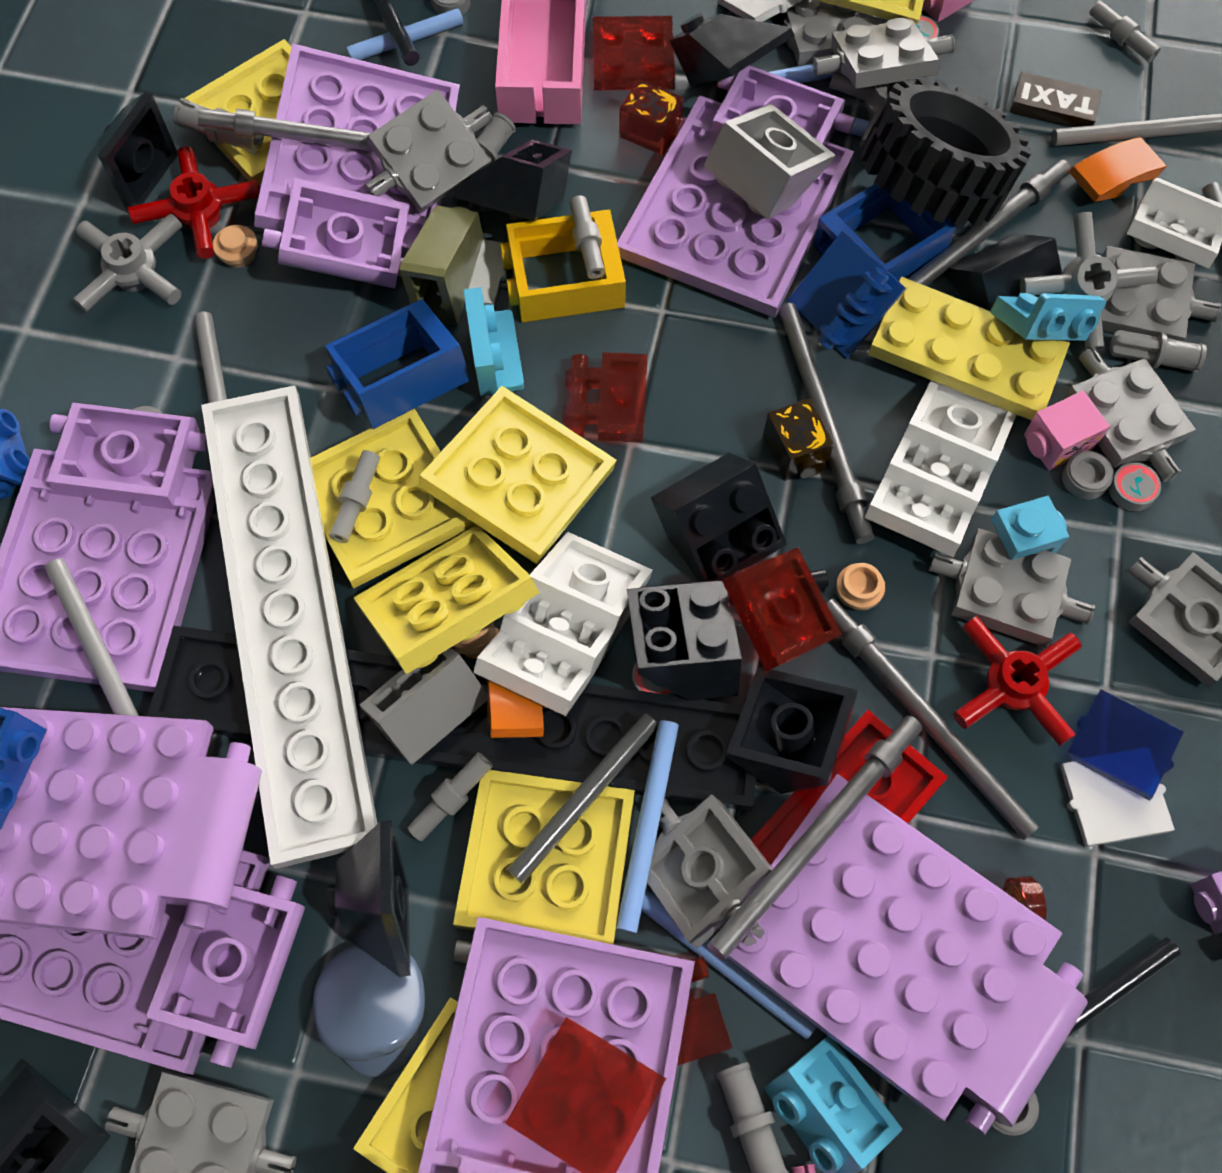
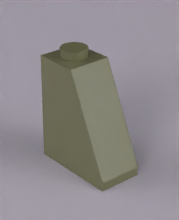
(443, 261)

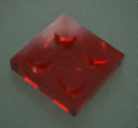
(632, 50)
(781, 608)
(586, 1100)

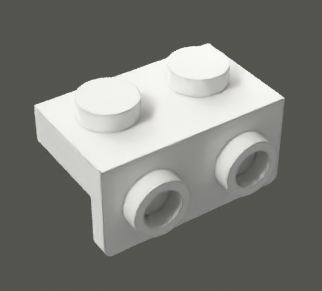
(1178, 223)

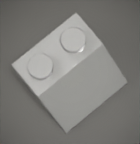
(767, 159)

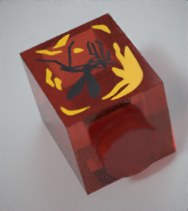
(651, 117)

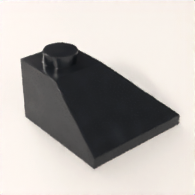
(724, 45)
(136, 150)
(374, 899)

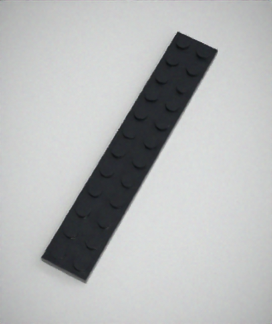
(205, 682)

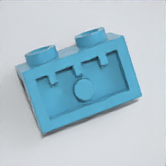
(1050, 315)
(493, 345)
(832, 1110)

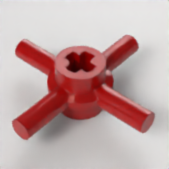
(195, 202)
(1022, 696)

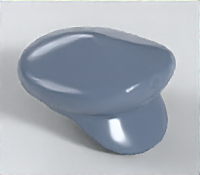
(368, 1012)

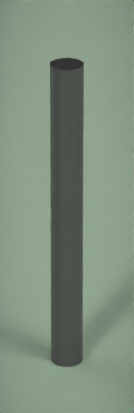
(582, 798)

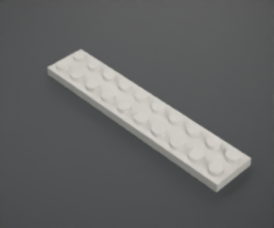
(288, 629)

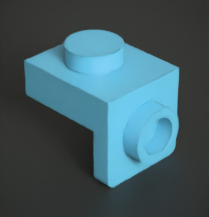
(1030, 528)

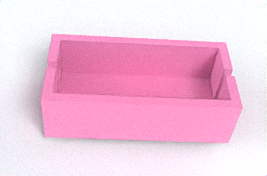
(541, 60)

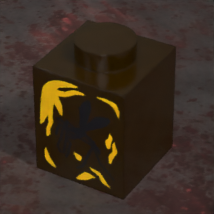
(798, 440)

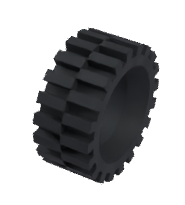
(944, 152)

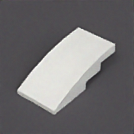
(941, 468)
(566, 629)

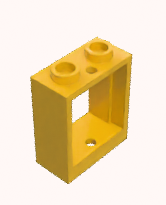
(553, 237)

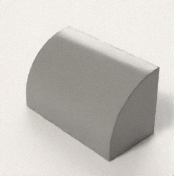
(425, 704)

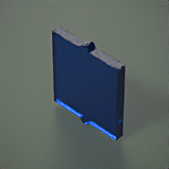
(1125, 744)

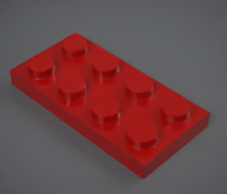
(900, 793)

